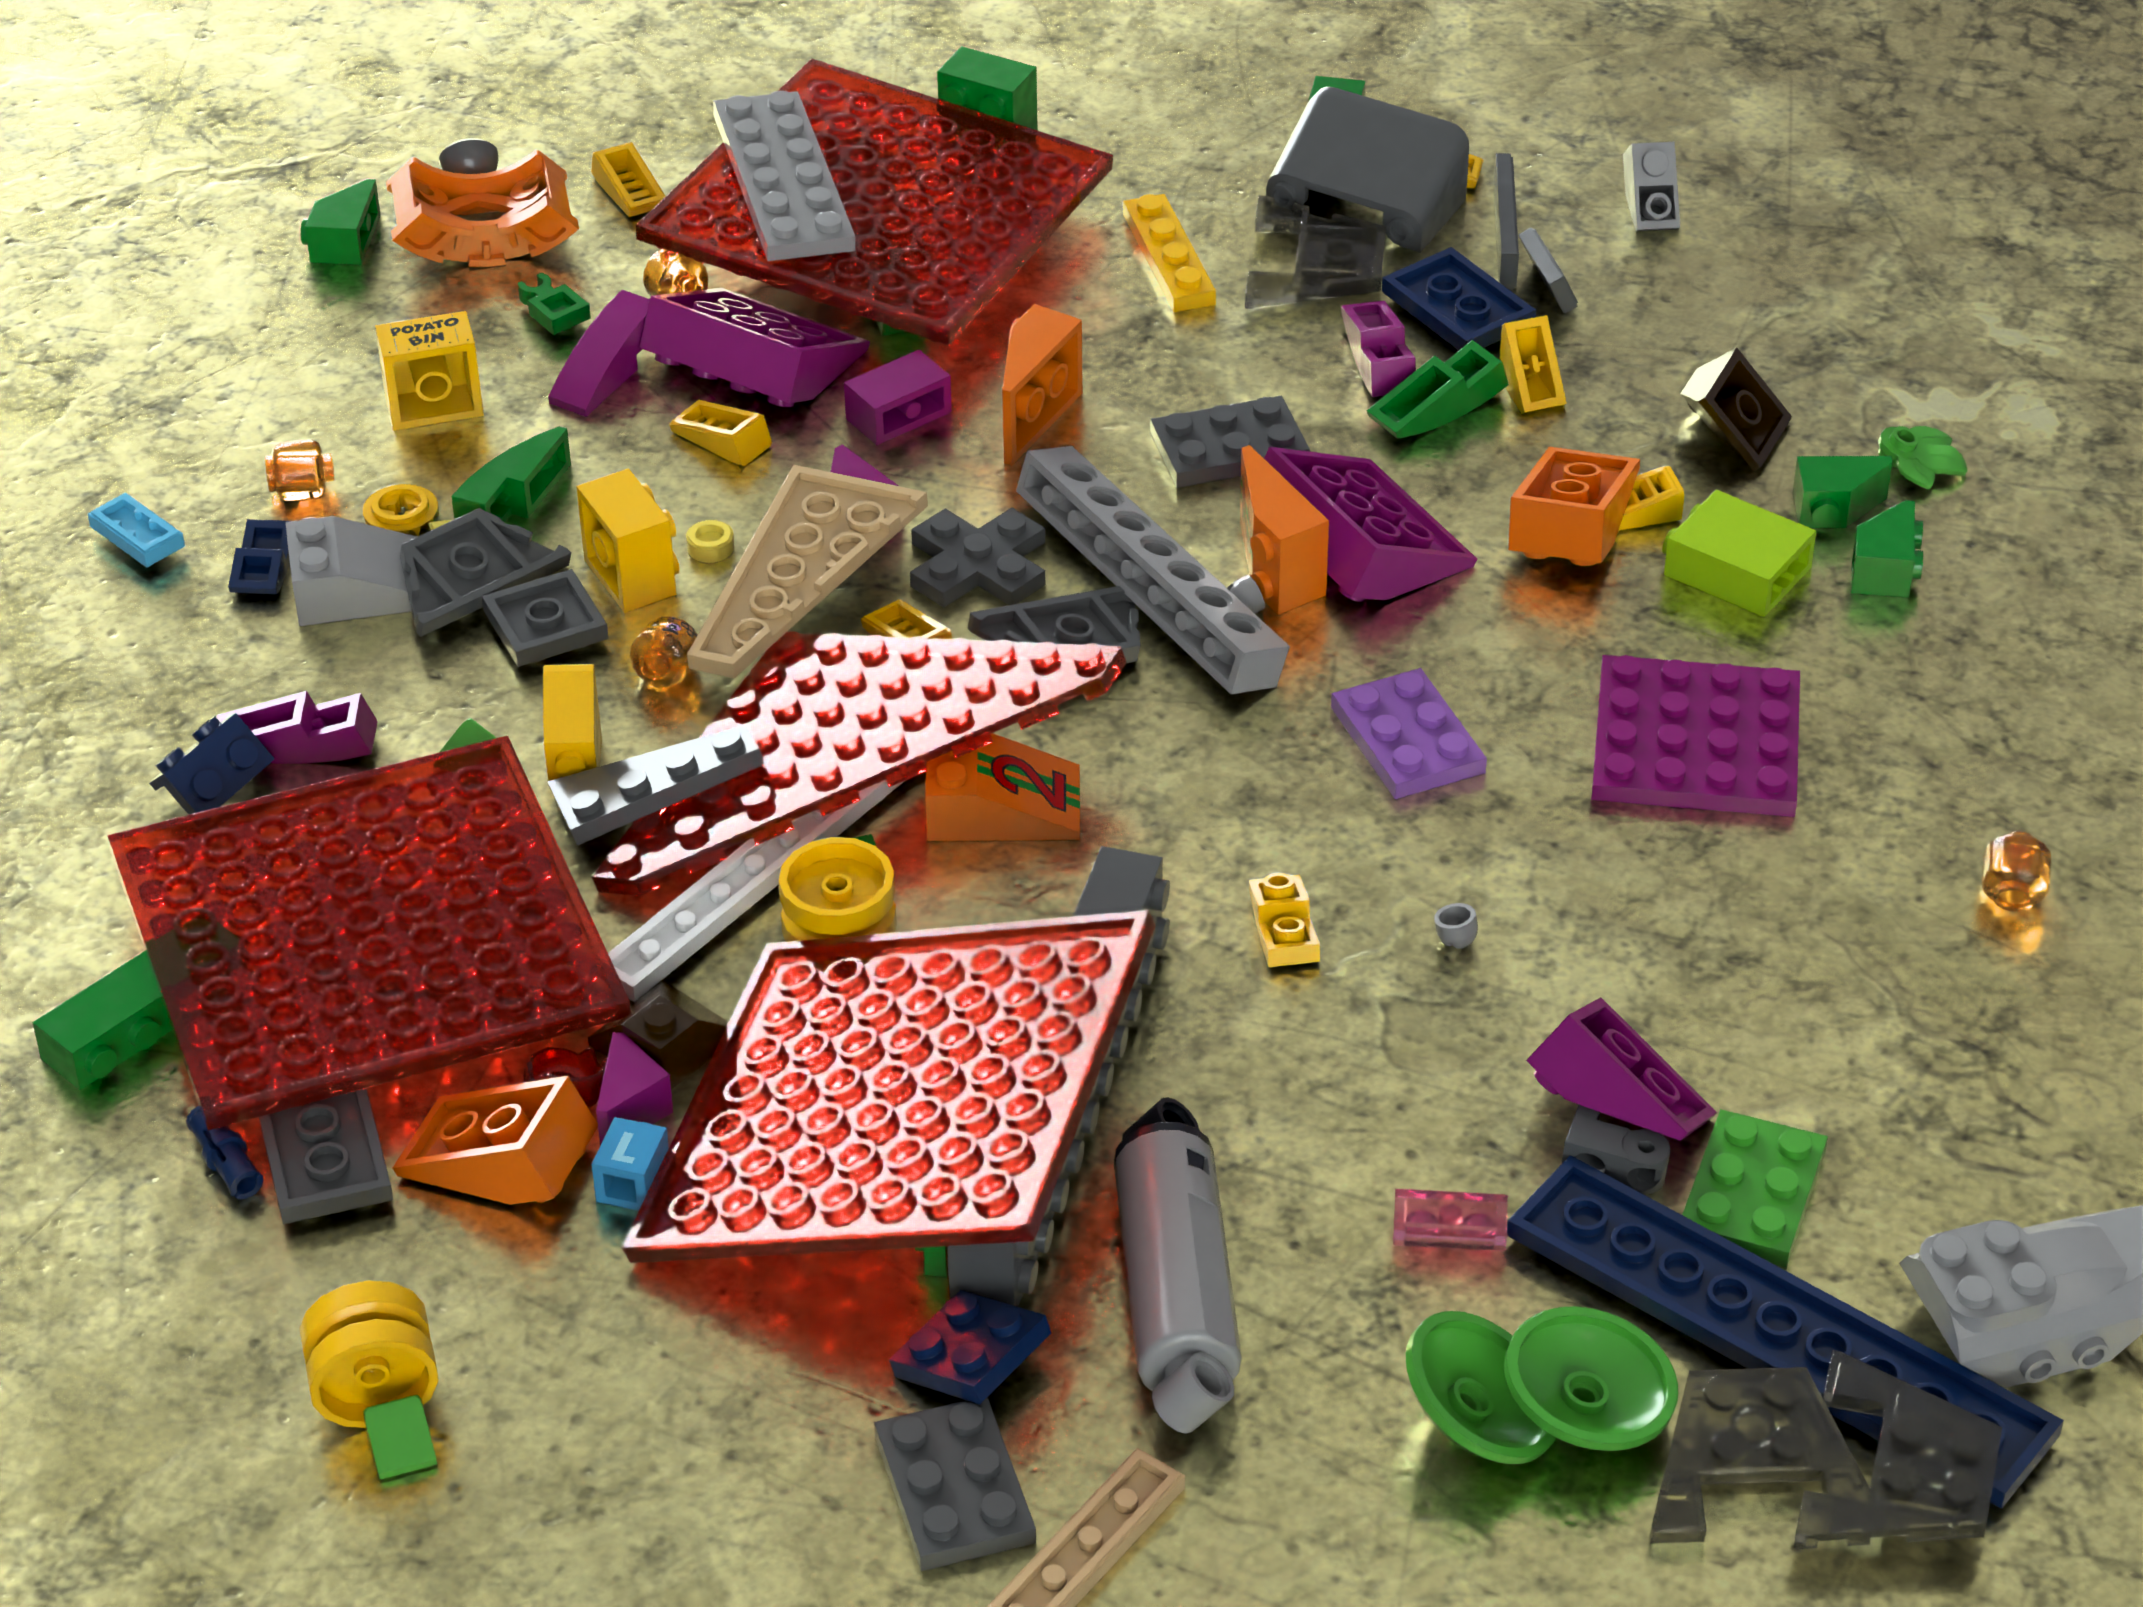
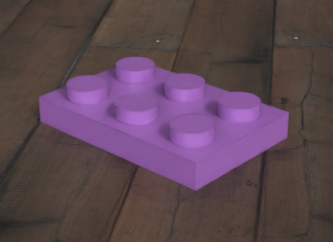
(1408, 733)

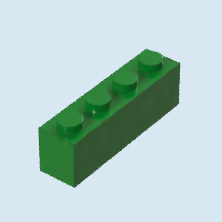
(103, 1024)

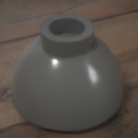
(469, 157)

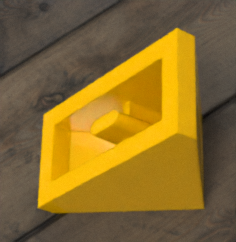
(1531, 365)

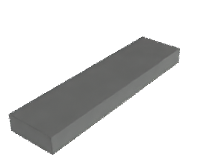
(1506, 220)

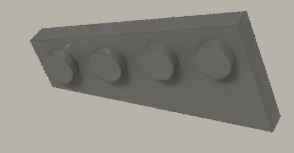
(637, 786)

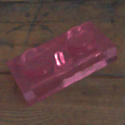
(1450, 1219)

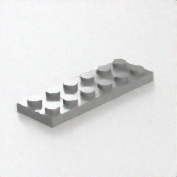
(783, 176)

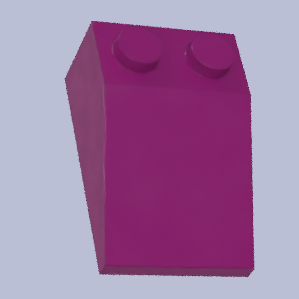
(1611, 1069)

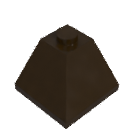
(1737, 406)
(669, 1029)

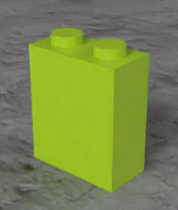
(1739, 552)

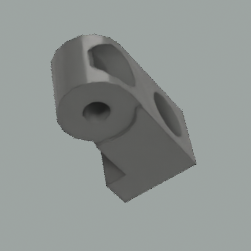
(1629, 1156)

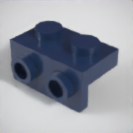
(214, 767)

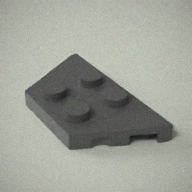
(468, 559)
(1079, 618)

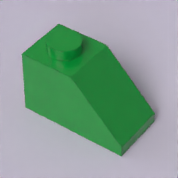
(342, 225)
(1839, 488)

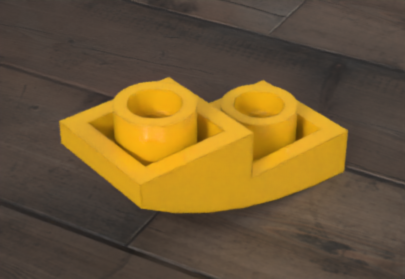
(1284, 920)

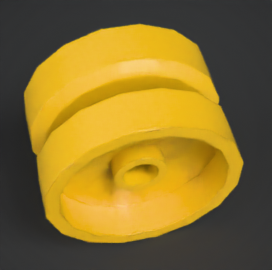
(836, 891)
(366, 1349)

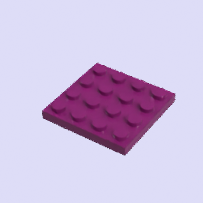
(1697, 736)

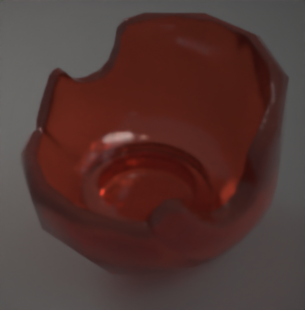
(581, 1068)

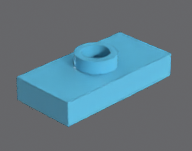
(136, 530)

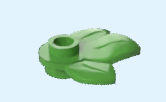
(1921, 453)

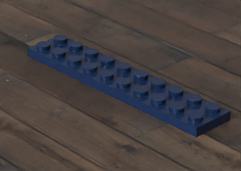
(1754, 1307)

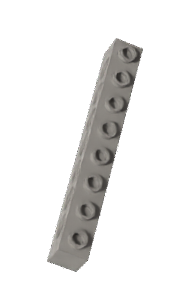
(1153, 570)

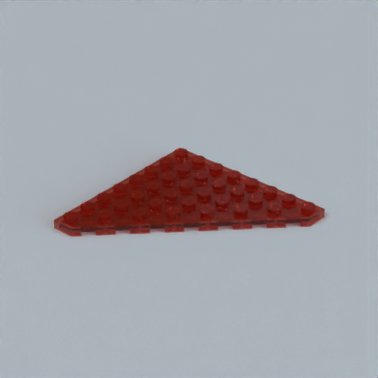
(844, 717)

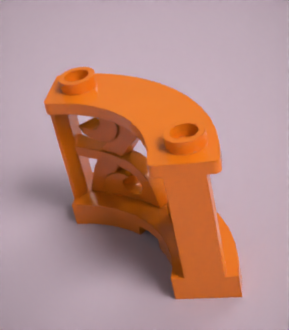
(527, 192)

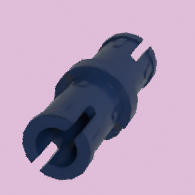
(226, 1153)

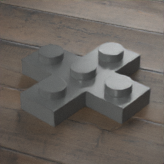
(978, 557)

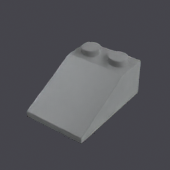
(345, 570)

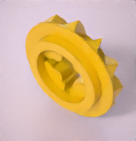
(384, 505)

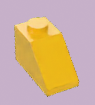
(570, 719)

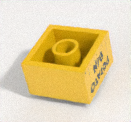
(429, 370)

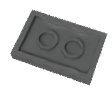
(1209, 441)
(326, 1157)
(954, 1483)

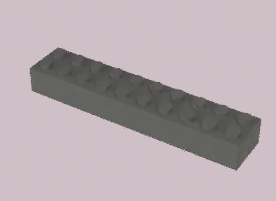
(1116, 884)

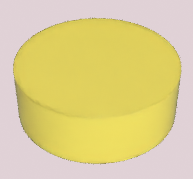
(710, 541)

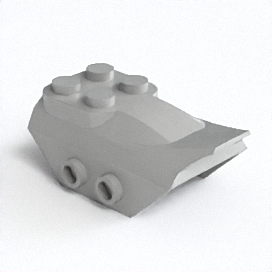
(2035, 1295)

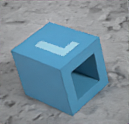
(628, 1162)

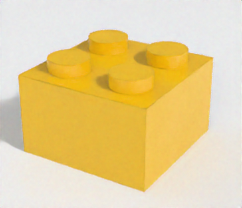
(627, 540)

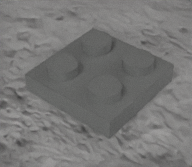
(545, 617)

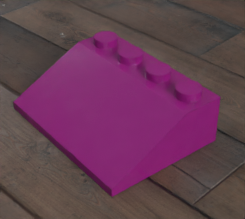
(748, 344)
(1377, 532)

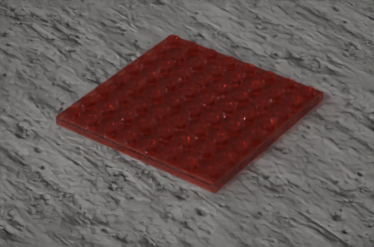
(932, 190)
(363, 931)
(894, 1091)

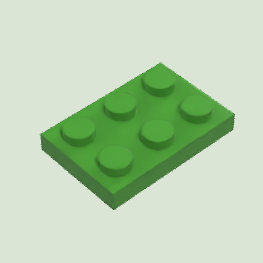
(1756, 1183)

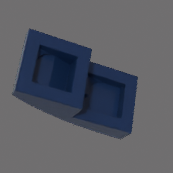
(262, 559)

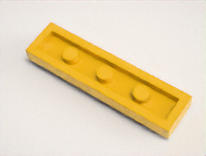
(1169, 252)

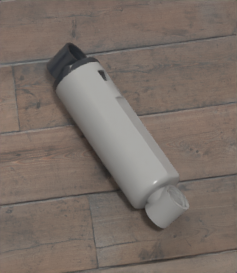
(1177, 1265)

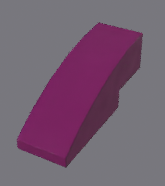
(1378, 345)
(602, 356)
(311, 733)

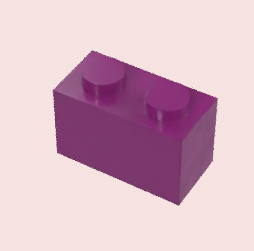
(897, 397)

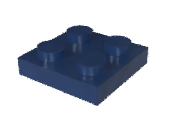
(970, 1346)

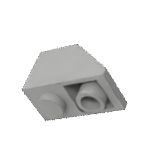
(1652, 185)

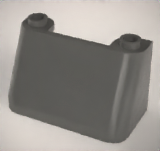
(1378, 159)

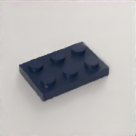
(1456, 298)

